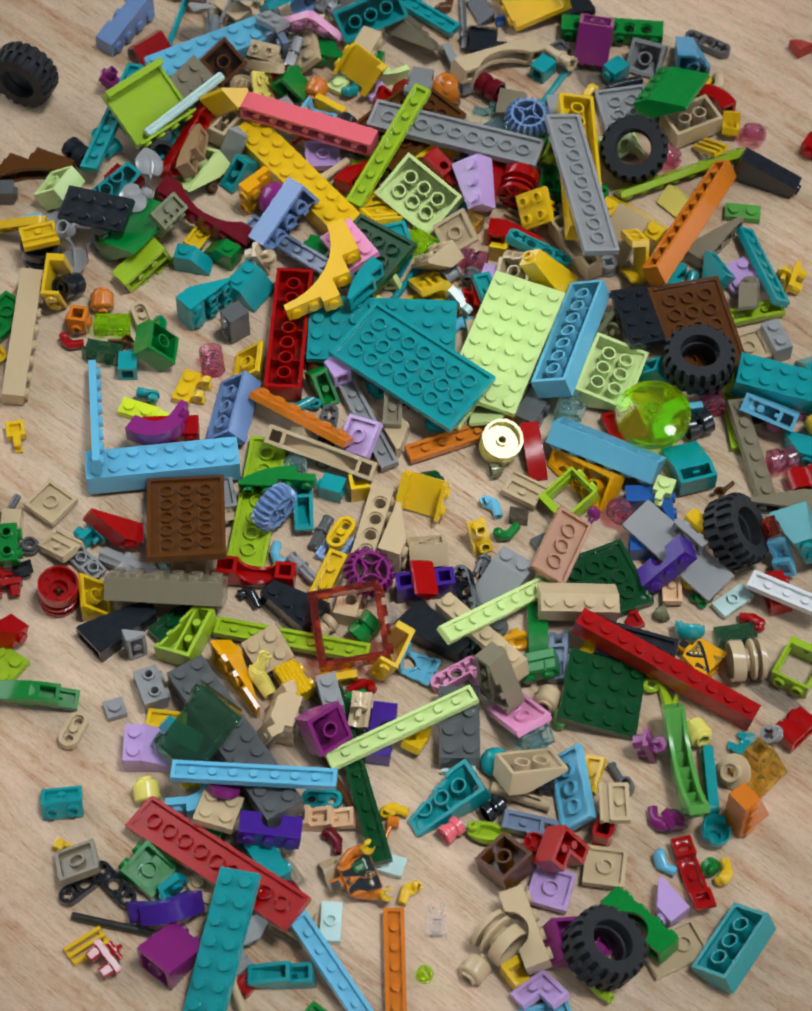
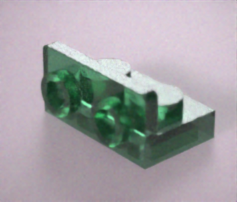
(102, 351)
(733, 632)

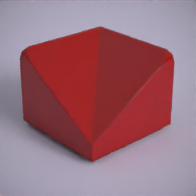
(800, 47)

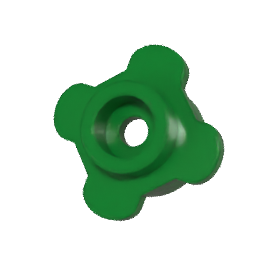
(701, 602)

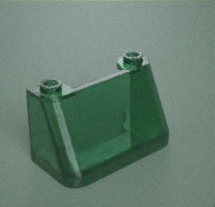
(199, 726)

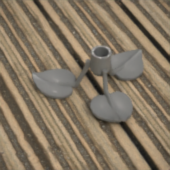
(212, 20)
(149, 164)
(76, 257)

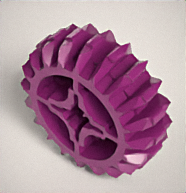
(364, 561)

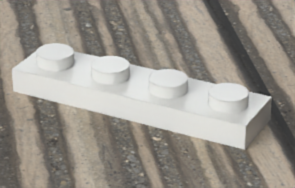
(780, 592)

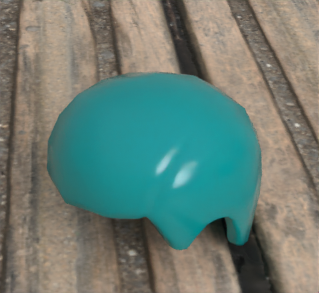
(689, 632)
(487, 760)
(715, 830)

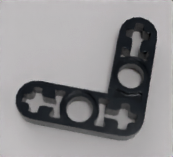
(101, 880)

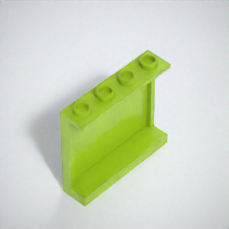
(144, 99)

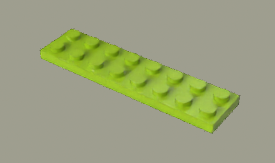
(246, 539)

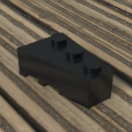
(290, 605)

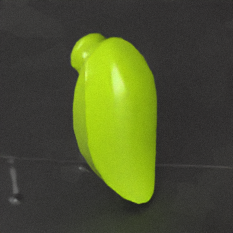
(484, 831)

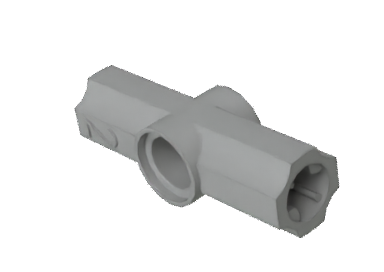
(116, 559)

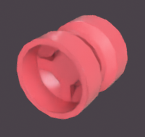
(450, 830)

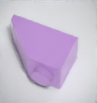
(669, 904)

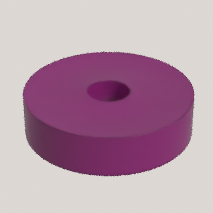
(224, 791)

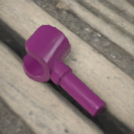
(594, 514)

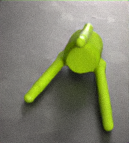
(548, 158)

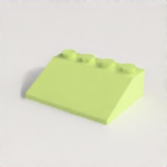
(419, 194)
(609, 372)

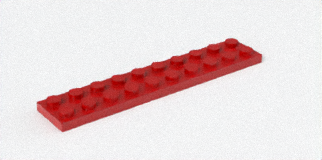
(205, 853)

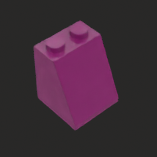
(594, 40)
(169, 954)

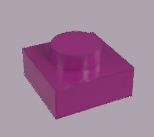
(674, 819)

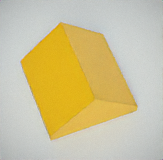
(223, 100)
(250, 360)
(92, 598)

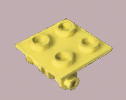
(261, 83)

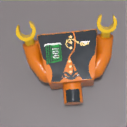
(359, 874)

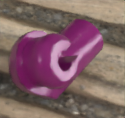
(655, 820)

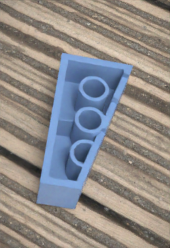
(125, 25)
(282, 214)

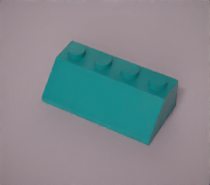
(368, 13)
(734, 947)

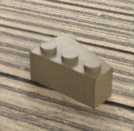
(498, 678)

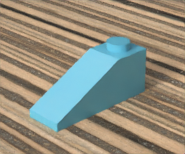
(770, 411)

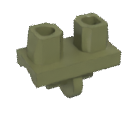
(609, 324)

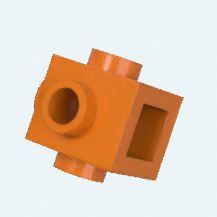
(78, 319)

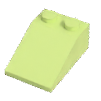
(208, 170)

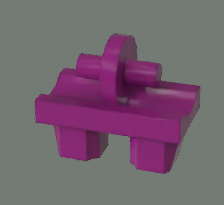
(109, 77)
(648, 745)

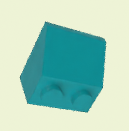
(251, 286)

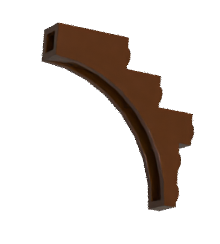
(36, 167)

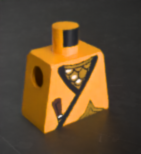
(702, 656)

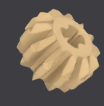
(241, 81)

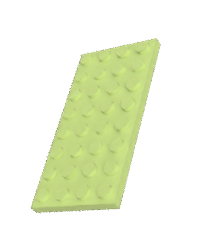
(511, 337)

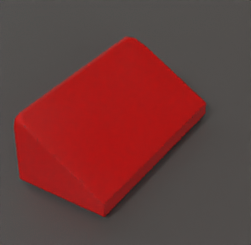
(424, 578)

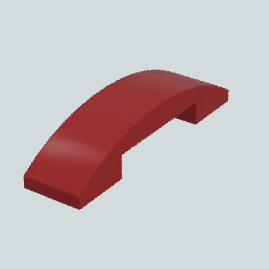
(690, 873)

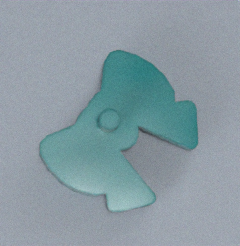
(745, 740)

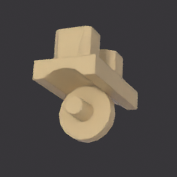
(260, 257)
(360, 709)

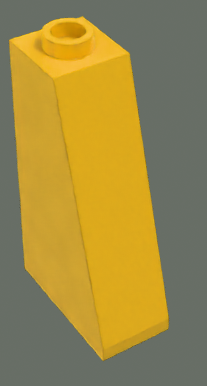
(546, 270)

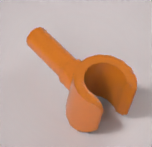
(392, 822)

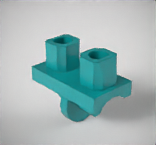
(88, 536)

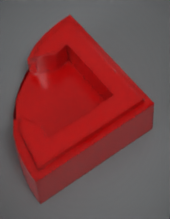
(634, 620)
(242, 982)

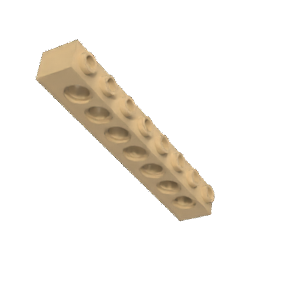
(378, 497)

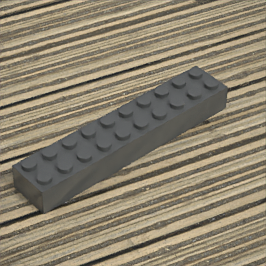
(240, 746)

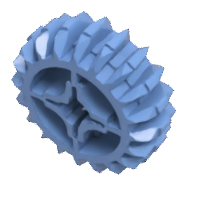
(523, 117)
(274, 507)

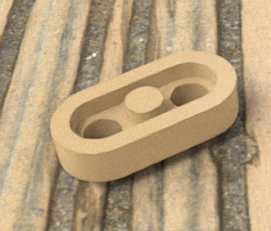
(145, 314)
(72, 731)

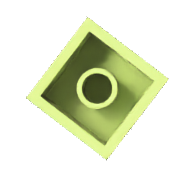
(55, 186)

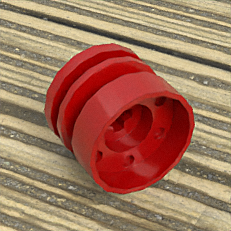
(515, 181)
(58, 582)

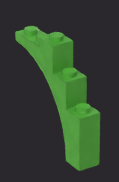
(683, 772)

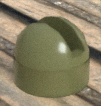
(495, 470)
(661, 613)

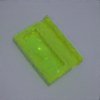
(422, 239)

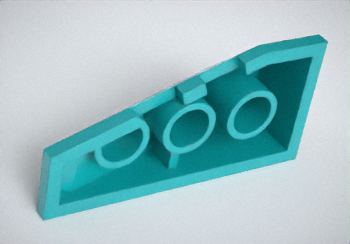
(455, 796)

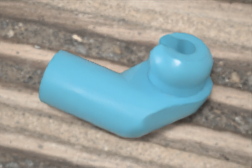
(492, 504)
(275, 552)
(662, 864)

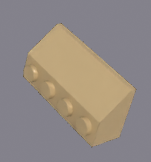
(568, 600)

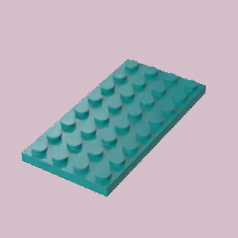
(330, 327)
(413, 366)

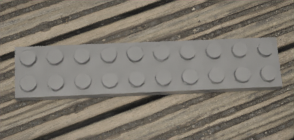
(462, 135)
(581, 185)

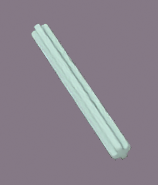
(184, 104)

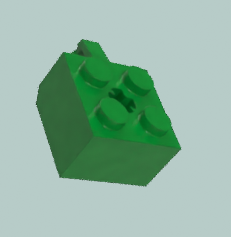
(155, 344)

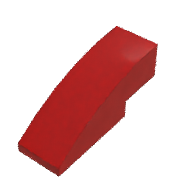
(533, 451)

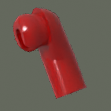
(69, 343)
(368, 685)

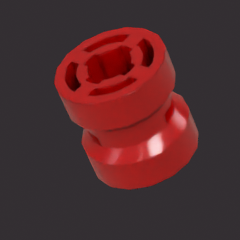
(532, 840)

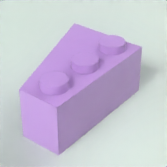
(476, 182)

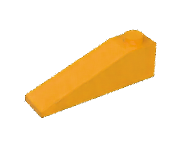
(607, 481)
(231, 664)

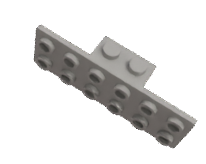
(656, 530)

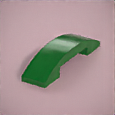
(536, 630)

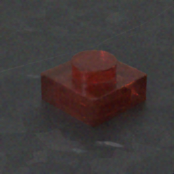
(770, 526)

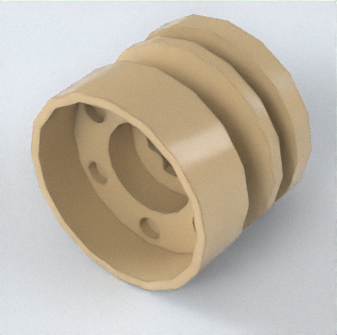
(751, 659)
(499, 937)

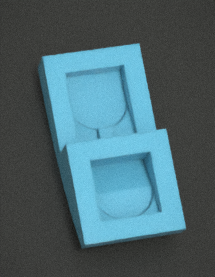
(782, 555)

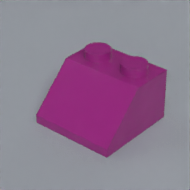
(324, 728)

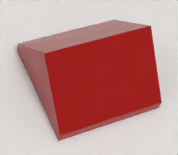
(149, 45)

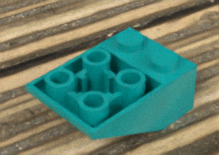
(203, 302)
(690, 467)

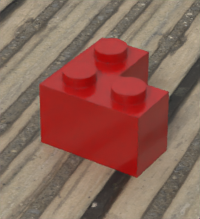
(560, 849)

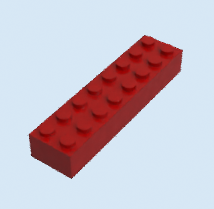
(287, 338)

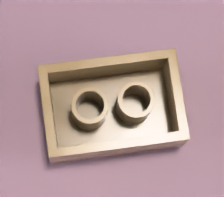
(693, 124)

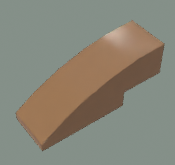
(192, 152)

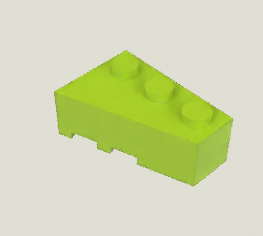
(142, 265)
(188, 637)

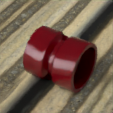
(488, 86)

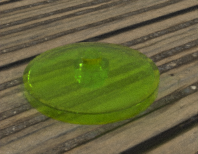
(653, 414)

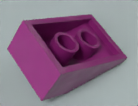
(554, 932)

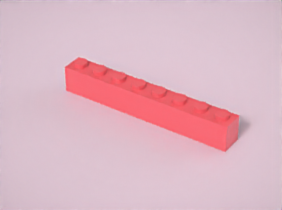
(309, 123)

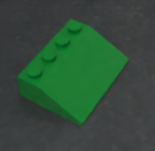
(669, 91)
(137, 233)

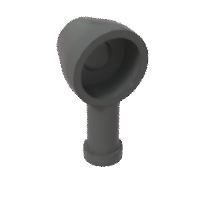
(619, 778)

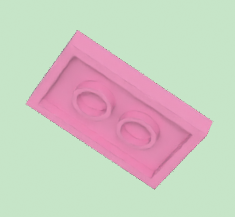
(365, 247)
(523, 718)

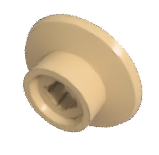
(741, 774)

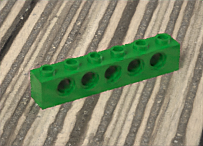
(623, 30)

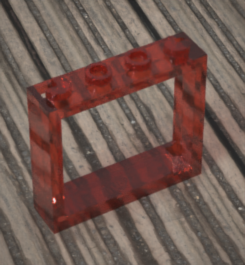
(352, 661)

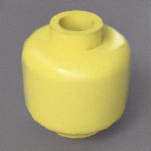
(698, 732)
(145, 788)

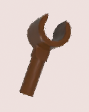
(126, 340)
(723, 490)

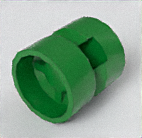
(365, 627)

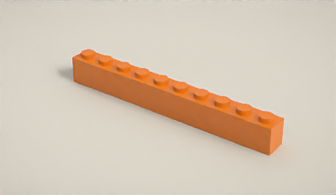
(689, 222)

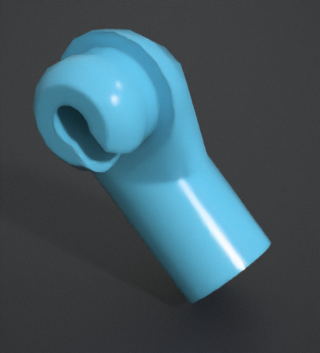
(461, 322)

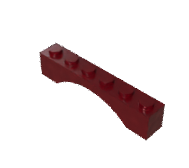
(220, 229)

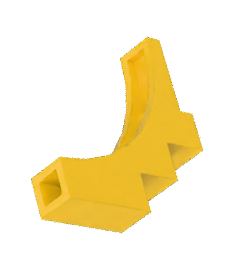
(335, 275)

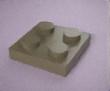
(77, 862)

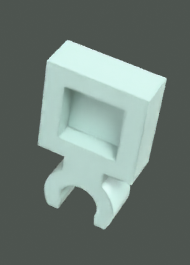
(455, 294)

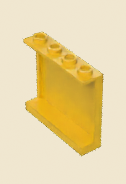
(530, 12)

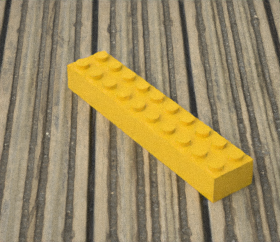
(584, 106)
(274, 152)

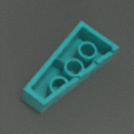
(118, 179)

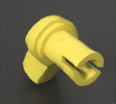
(260, 676)

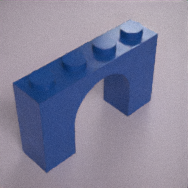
(637, 496)

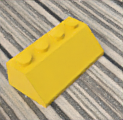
(655, 229)

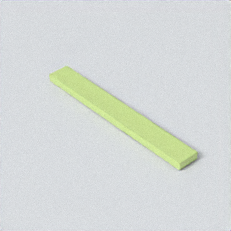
(490, 612)
(402, 727)

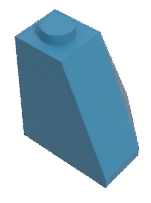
(689, 56)

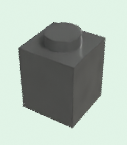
(8, 192)

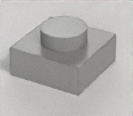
(115, 709)

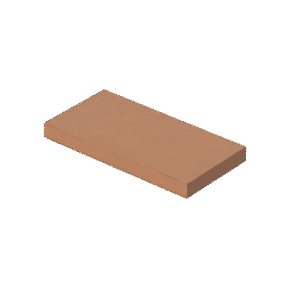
(560, 546)

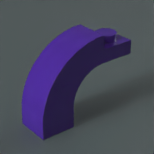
(166, 910)

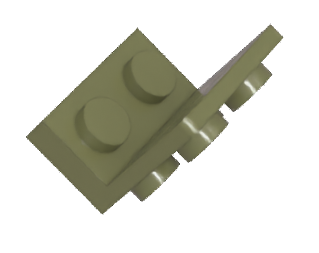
(168, 214)

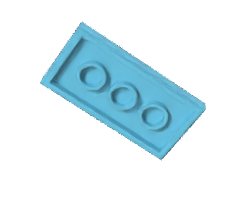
(573, 790)

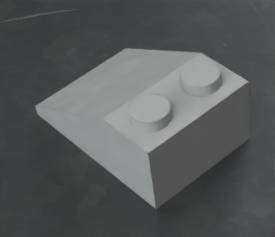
(503, 574)

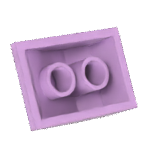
(139, 751)

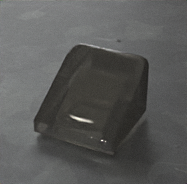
(518, 515)

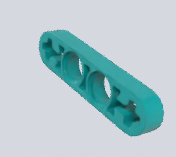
(521, 240)
(710, 779)

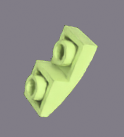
(391, 77)

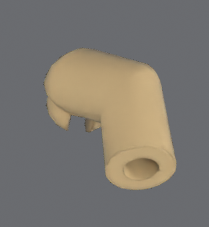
(718, 79)

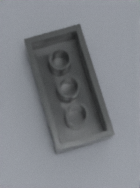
(459, 734)

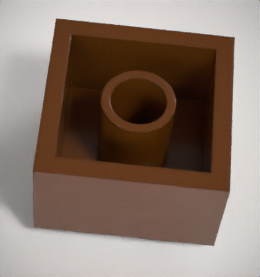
(223, 58)
(505, 862)

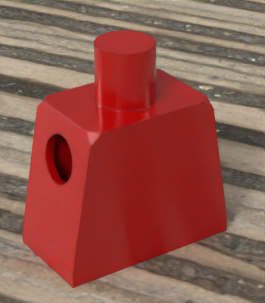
(440, 165)

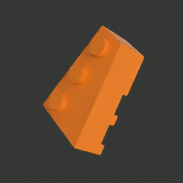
(744, 810)

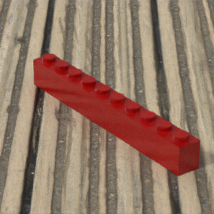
(665, 669)

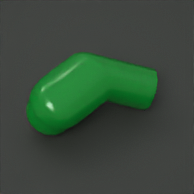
(503, 535)

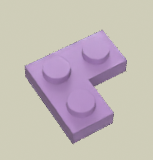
(540, 987)

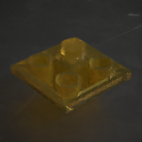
(765, 767)

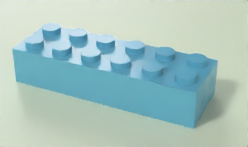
(605, 450)

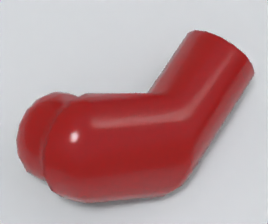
(754, 618)

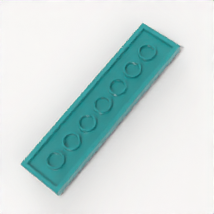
(222, 940)

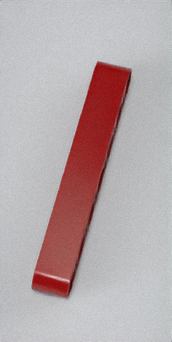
(201, 116)

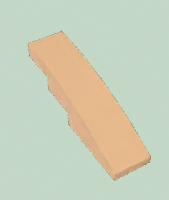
(326, 816)

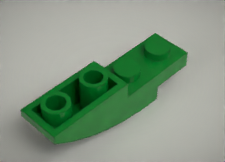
(266, 478)
(39, 693)

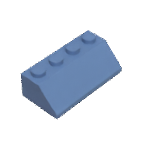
(233, 408)

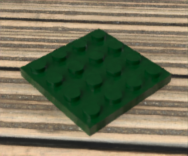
(392, 247)
(612, 566)
(601, 694)

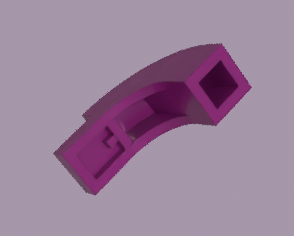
(161, 431)

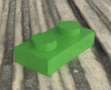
(750, 212)

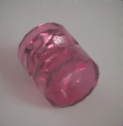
(473, 258)
(211, 360)
(714, 403)
(782, 459)

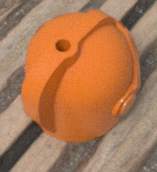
(447, 86)

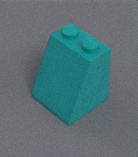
(797, 526)

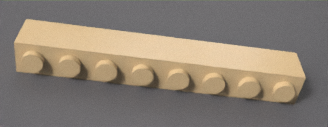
(22, 337)

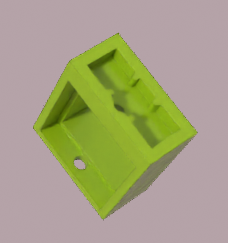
(561, 483)
(802, 650)

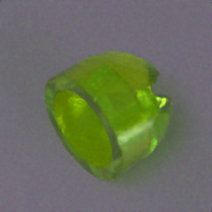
(421, 976)

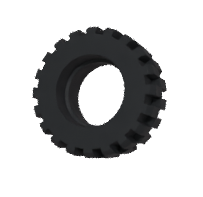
(26, 74)
(627, 125)
(695, 378)
(735, 531)
(590, 962)

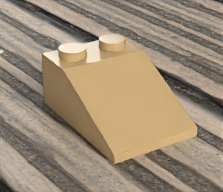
(394, 540)
(527, 769)

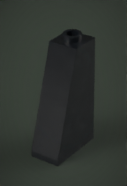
(765, 174)
(425, 622)
(104, 633)

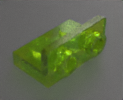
(112, 324)

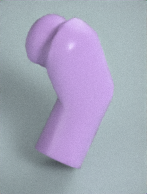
(371, 97)

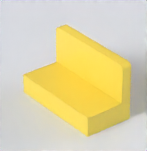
(673, 199)

